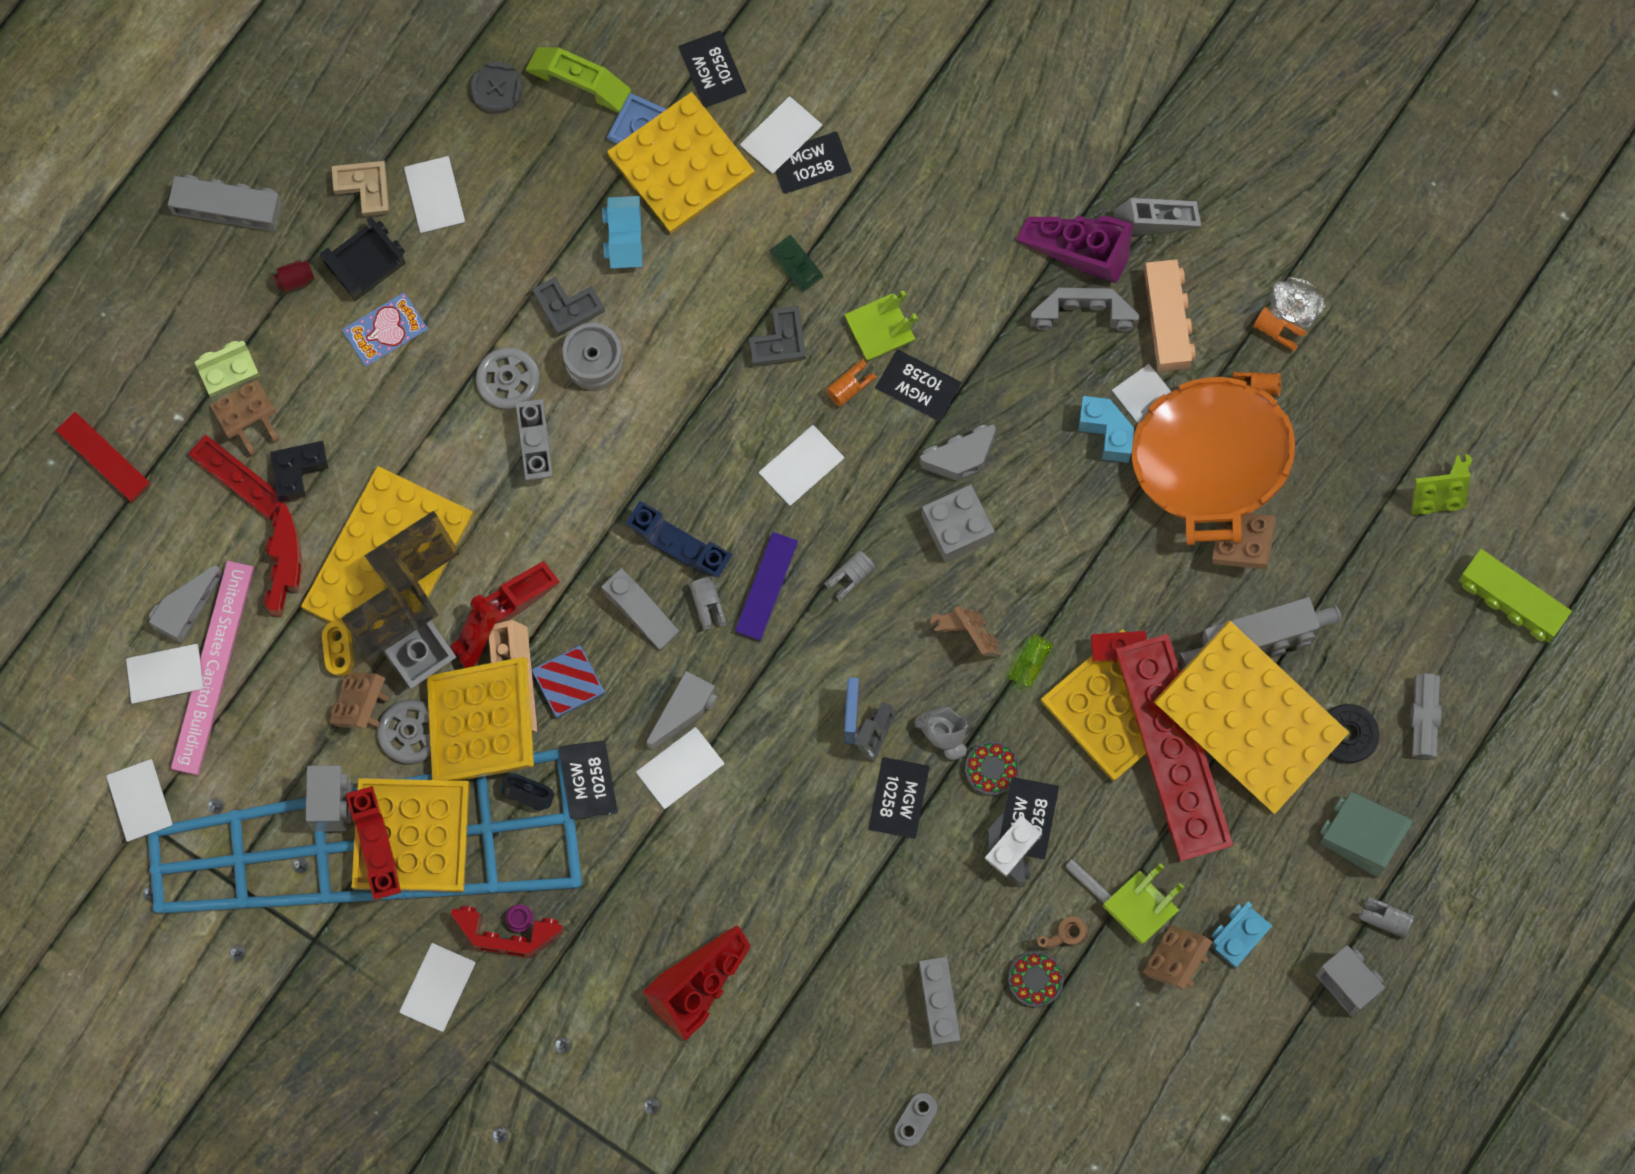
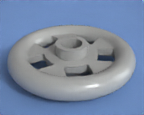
(515, 357)
(386, 735)

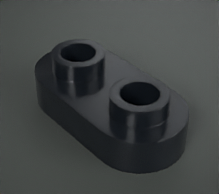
(526, 791)

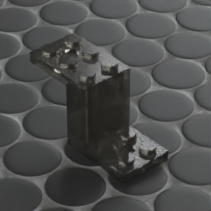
(403, 601)

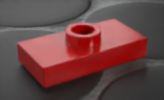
(1105, 644)

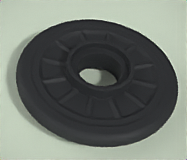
(1366, 729)

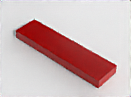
(103, 457)
(236, 476)

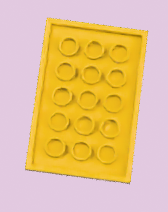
(381, 513)
(1251, 717)

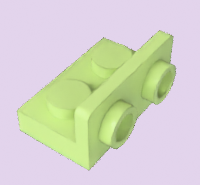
(226, 368)

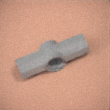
(1425, 716)

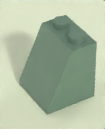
(1364, 833)

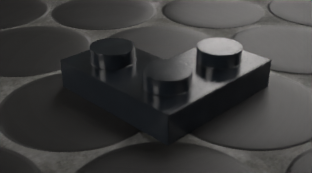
(293, 462)

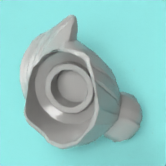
(944, 730)

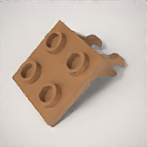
(243, 409)
(972, 621)

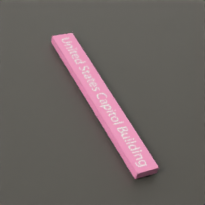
(214, 667)

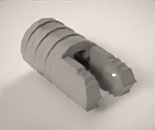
(854, 571)
(706, 598)
(1386, 917)

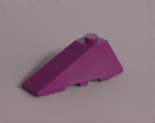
(1089, 245)

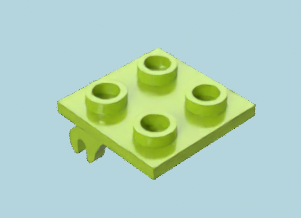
(881, 326)
(1443, 491)
(1141, 906)

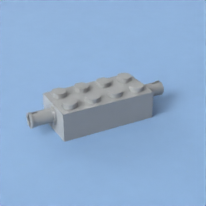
(1277, 628)

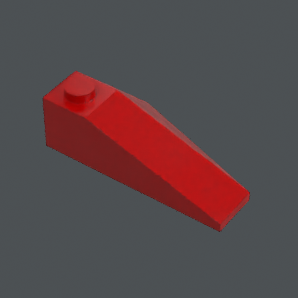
(689, 987)

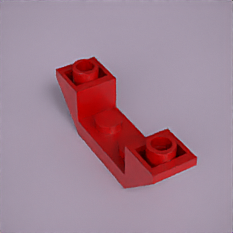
(374, 842)
(542, 936)

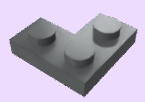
(567, 312)
(785, 344)
(872, 734)

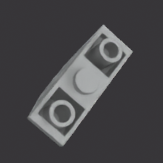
(534, 440)
(960, 455)

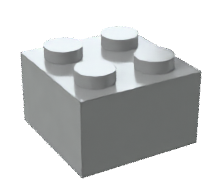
(958, 523)
(419, 654)
(327, 799)
(1350, 980)

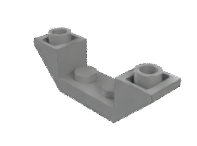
(1121, 313)

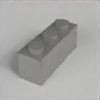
(939, 1002)

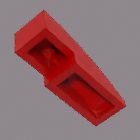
(522, 591)

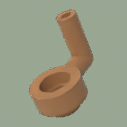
(1065, 934)

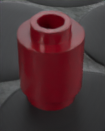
(294, 276)

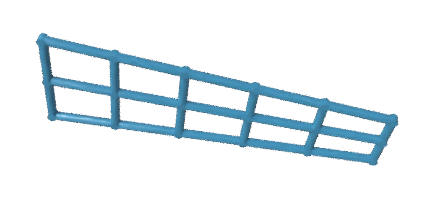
(322, 849)

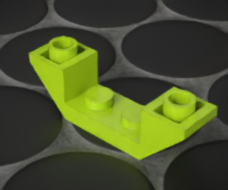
(581, 73)

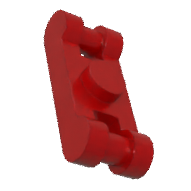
(475, 632)

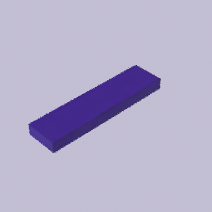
(766, 586)

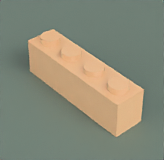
(1168, 315)
(511, 641)

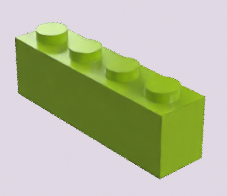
(1514, 596)

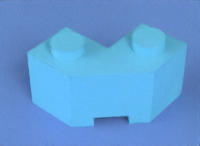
(625, 229)
(1103, 417)

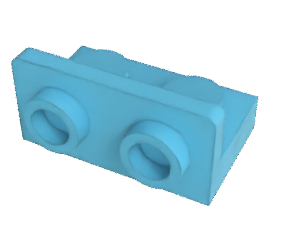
(1240, 935)

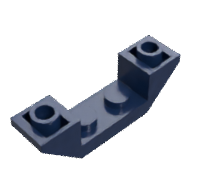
(676, 543)

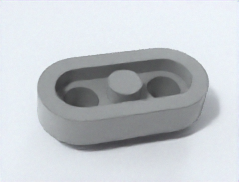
(917, 1120)

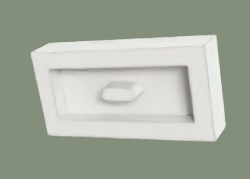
(1013, 846)

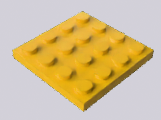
(681, 163)
(1098, 715)
(480, 720)
(425, 833)

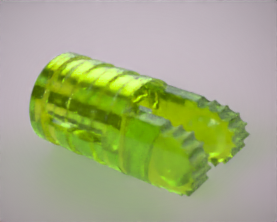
(1033, 656)

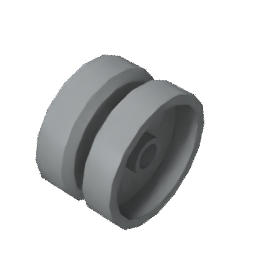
(596, 341)

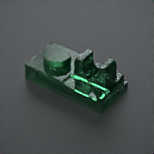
(796, 263)

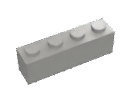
(225, 203)

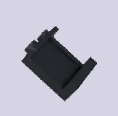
(364, 259)

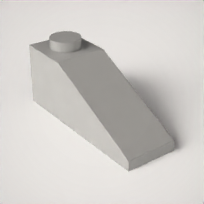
(1158, 215)
(182, 607)
(639, 609)
(685, 707)

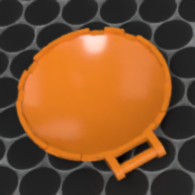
(1213, 453)

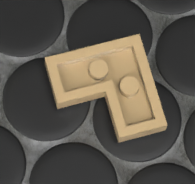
(367, 179)

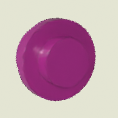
(519, 918)

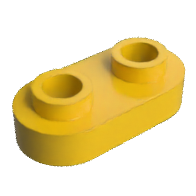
(337, 650)

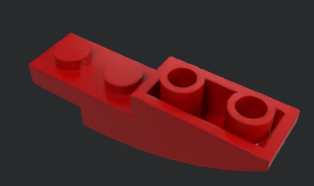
(286, 551)

